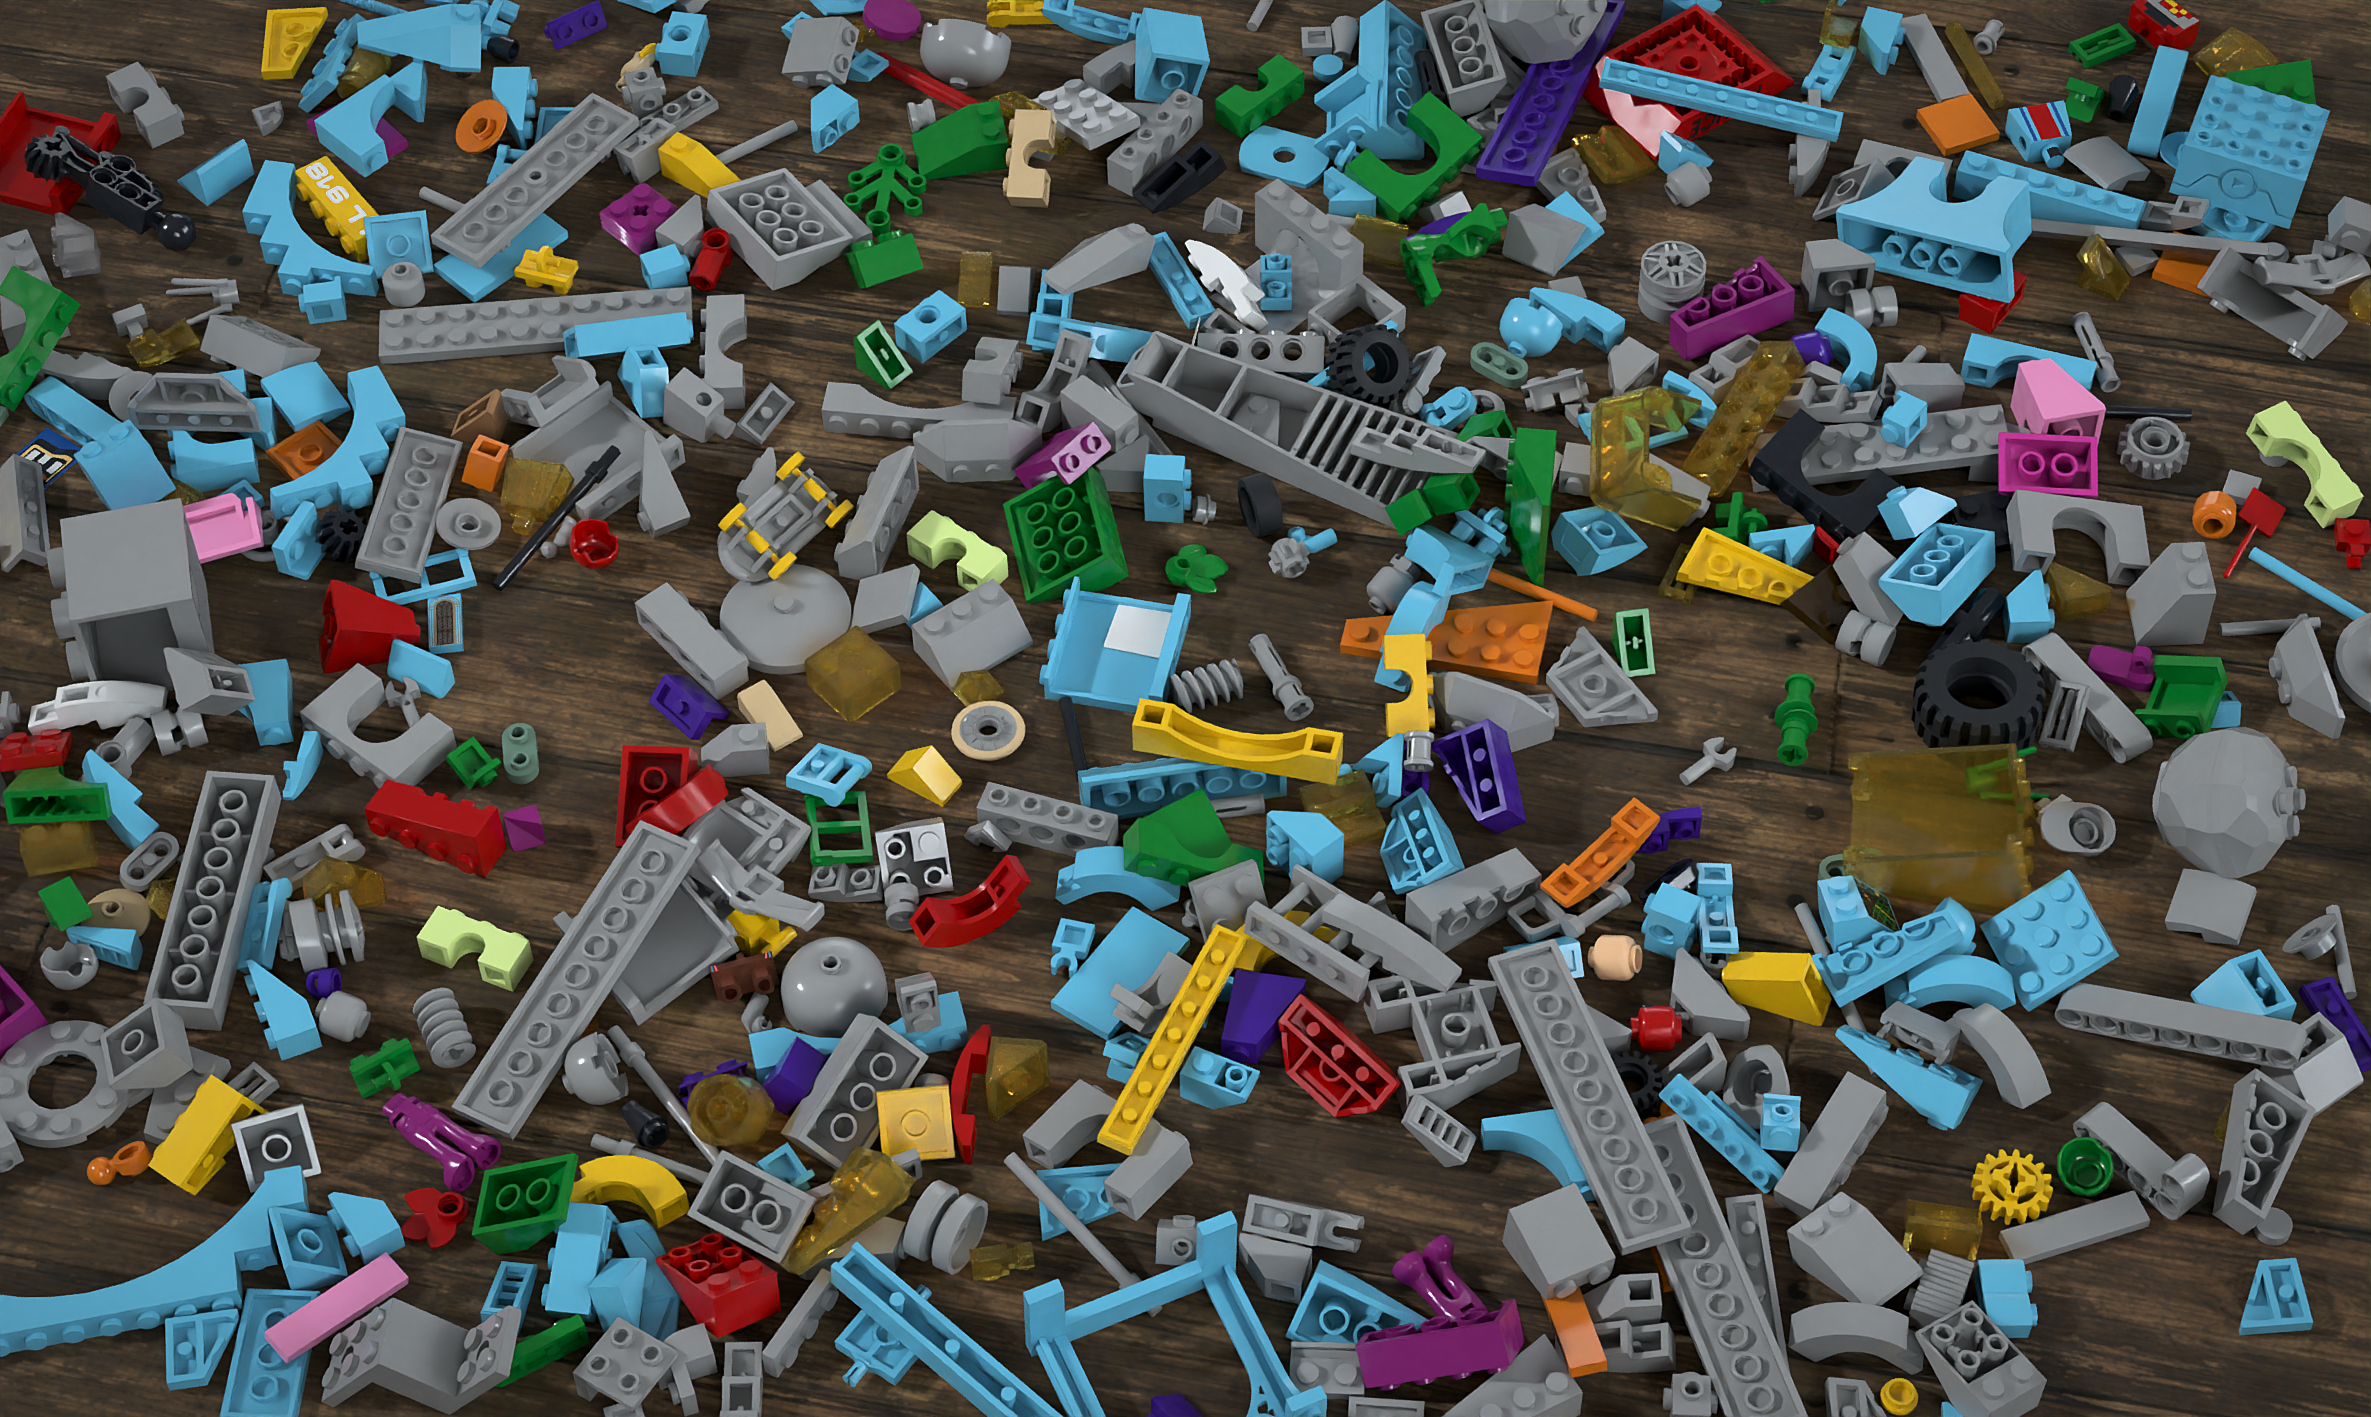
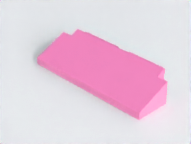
(224, 527)

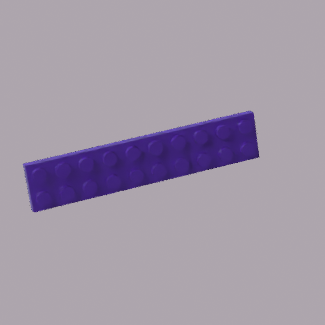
(1544, 108)

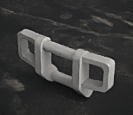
(1611, 896)

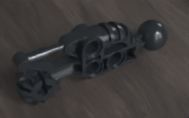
(110, 186)

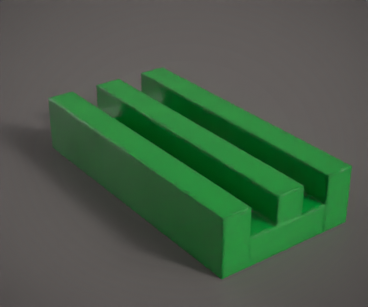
(2105, 49)

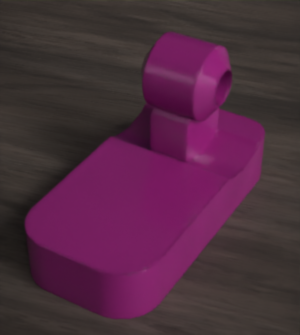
(2123, 668)

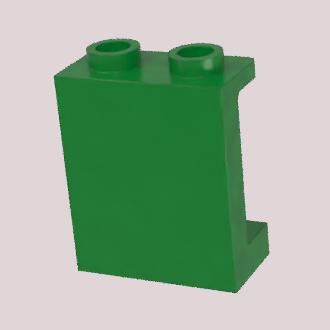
(2183, 696)

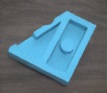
(2276, 1300)
(196, 1346)

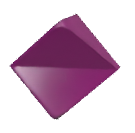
(524, 828)

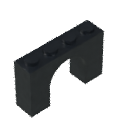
(1779, 470)

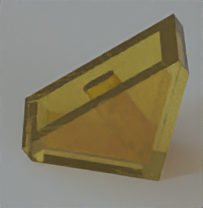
(2076, 594)

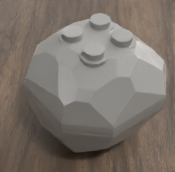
(1543, 28)
(2227, 801)

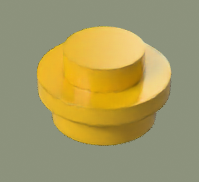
(1899, 1397)

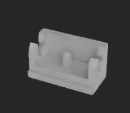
(640, 150)
(1920, 1031)

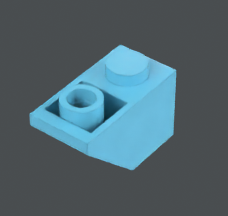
(1879, 36)
(832, 116)
(644, 379)
(2027, 611)
(1215, 1080)
(368, 1225)

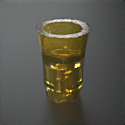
(362, 70)

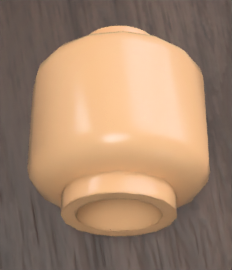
(1615, 957)

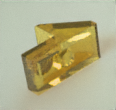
(2102, 270)

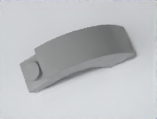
(1043, 405)
(1147, 1005)
(2005, 1051)
(1855, 1328)

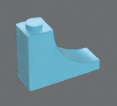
(351, 127)
(1449, 560)
(273, 701)
(1540, 1138)

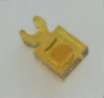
(996, 1260)

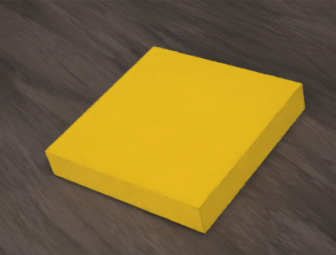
(916, 1120)

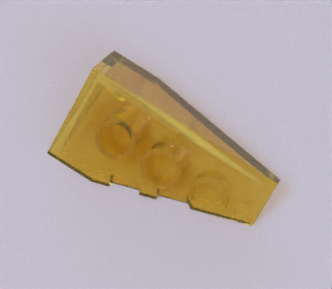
(862, 1193)

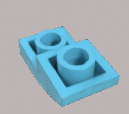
(1276, 282)

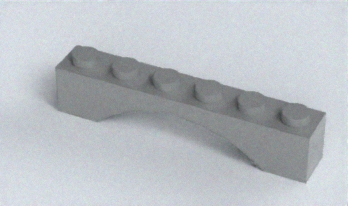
(857, 411)

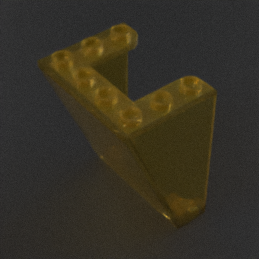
(1943, 824)

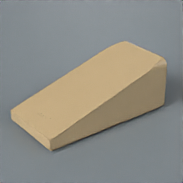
(762, 705)

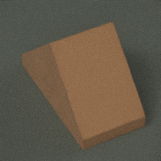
(483, 418)

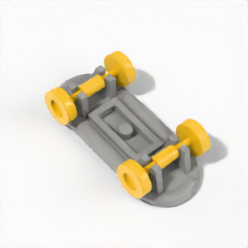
(780, 523)

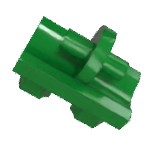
(1739, 519)
(384, 1067)

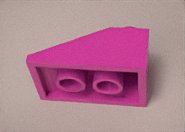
(2048, 464)

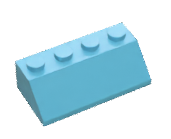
(1939, 571)

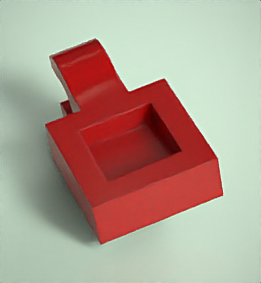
(2354, 538)

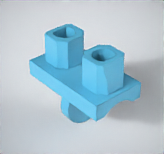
(489, 16)
(1485, 530)

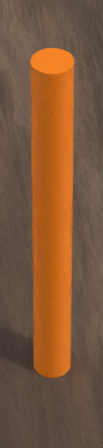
(1542, 594)

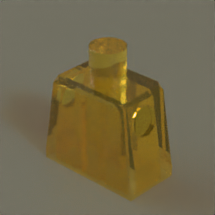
(533, 491)

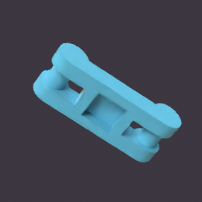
(1829, 72)

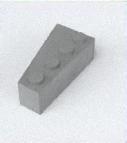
(1470, 899)
(1531, 1387)

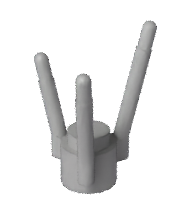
(223, 292)

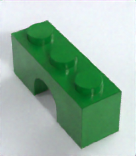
(1245, 110)

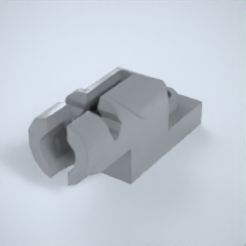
(1300, 1223)

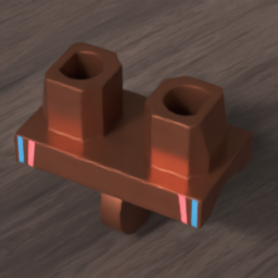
(744, 976)

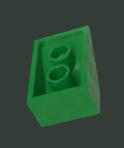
(962, 142)
(524, 1203)

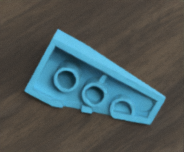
(434, 34)
(1931, 1089)
(1345, 1308)

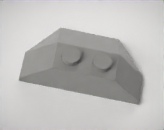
(192, 404)
(976, 448)
(2305, 680)
(1466, 700)

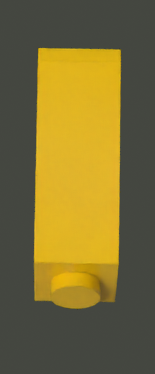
(1778, 984)

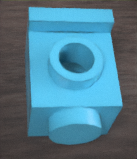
(323, 301)
(1904, 419)
(1780, 1122)

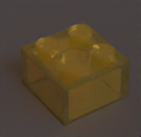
(853, 674)

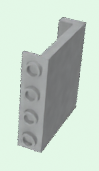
(584, 436)
(673, 953)

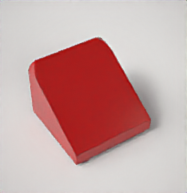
(1825, 546)

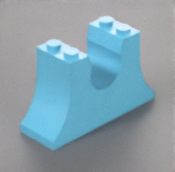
(1938, 242)

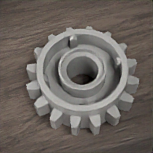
(2153, 448)

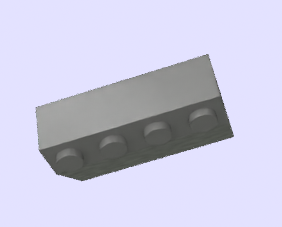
(776, 226)

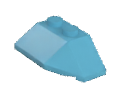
(1418, 845)

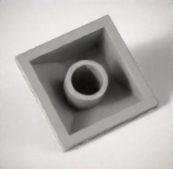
(1852, 187)

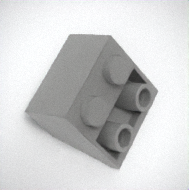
(207, 682)
(2324, 1067)

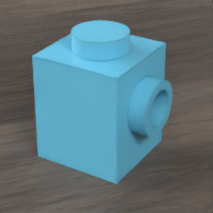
(665, 268)

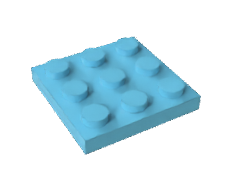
(2049, 940)

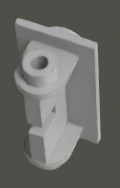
(1566, 384)

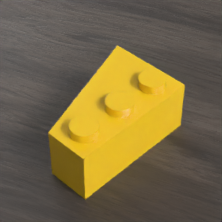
(203, 1135)

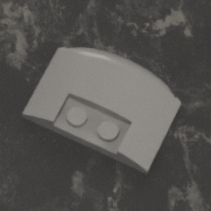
(752, 833)

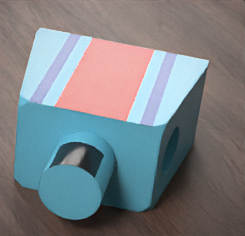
(2040, 132)

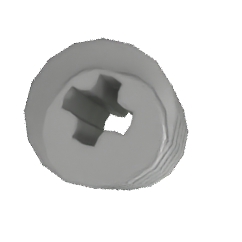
(1206, 685)
(443, 1028)

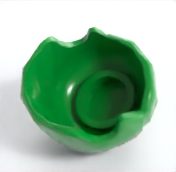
(2085, 1166)

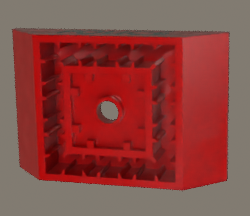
(1690, 40)

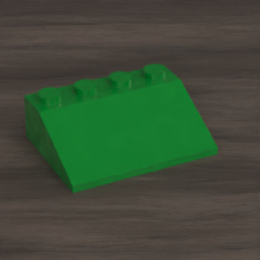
(1530, 497)
(1065, 534)

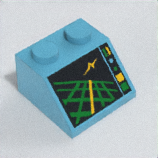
(1853, 911)

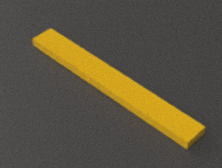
(1172, 1040)

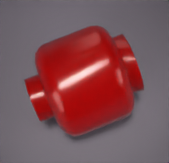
(1656, 1028)

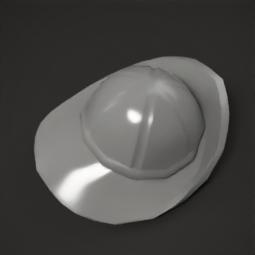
(1749, 1077)

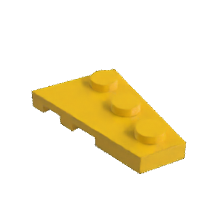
(288, 40)

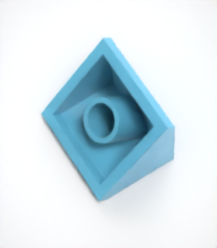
(219, 173)
(307, 1248)

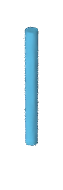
(2305, 584)

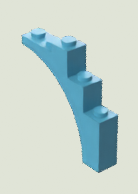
(283, 242)
(346, 474)

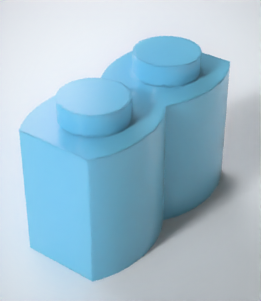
(2003, 1295)

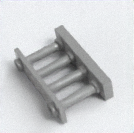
(1299, 944)

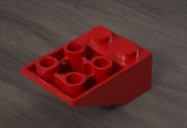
(721, 1283)

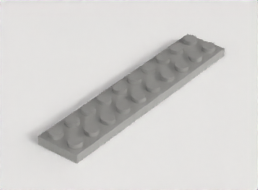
(513, 324)
(576, 980)
(1589, 1097)
(1718, 1293)

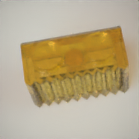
(58, 847)

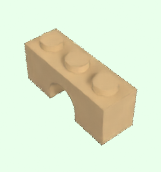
(1029, 133)

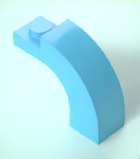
(1852, 348)
(1416, 614)
(1103, 870)
(1953, 979)

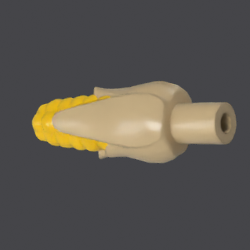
(641, 60)

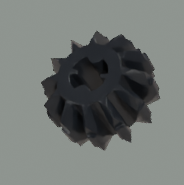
(341, 534)

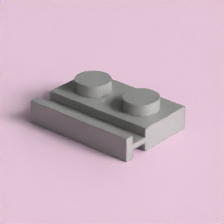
(1329, 1365)

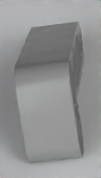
(2143, 1165)

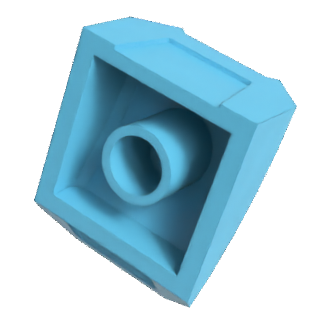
(1594, 540)

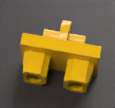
(545, 268)

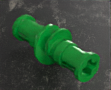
(1796, 719)

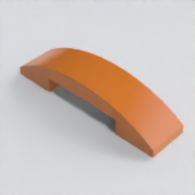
(1604, 856)

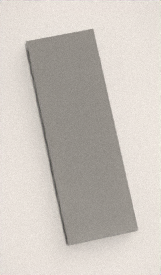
(407, 505)

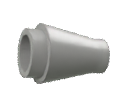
(1344, 35)

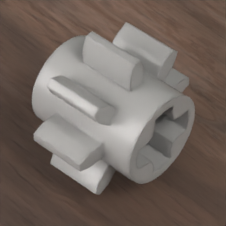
(1288, 557)

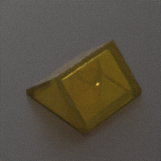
(1014, 1073)
(1942, 1228)

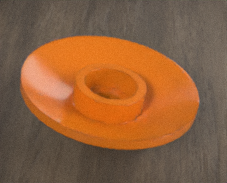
(481, 126)

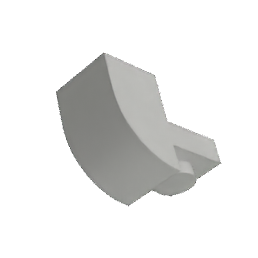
(693, 1361)

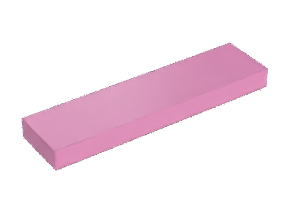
(336, 1307)

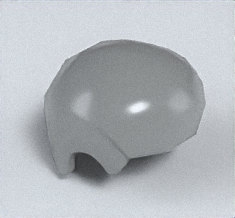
(70, 966)

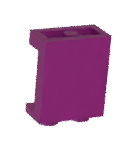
(1064, 454)

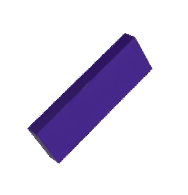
(2329, 1000)

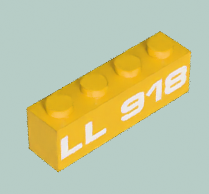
(336, 203)

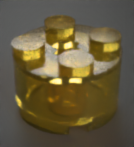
(729, 1110)

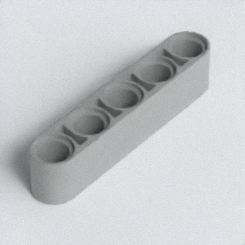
(2105, 713)

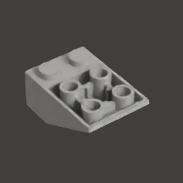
(1980, 1365)

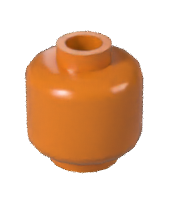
(2214, 515)

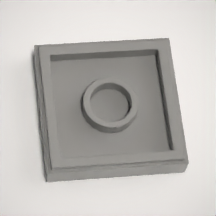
(885, 599)

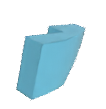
(301, 771)

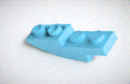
(1109, 342)

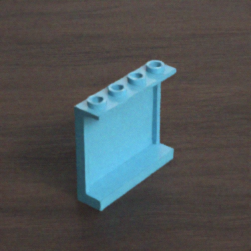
(1106, 676)

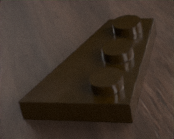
(1821, 604)

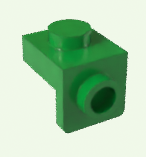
(473, 764)

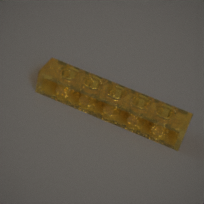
(1744, 415)

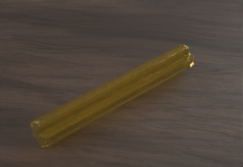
(1975, 65)

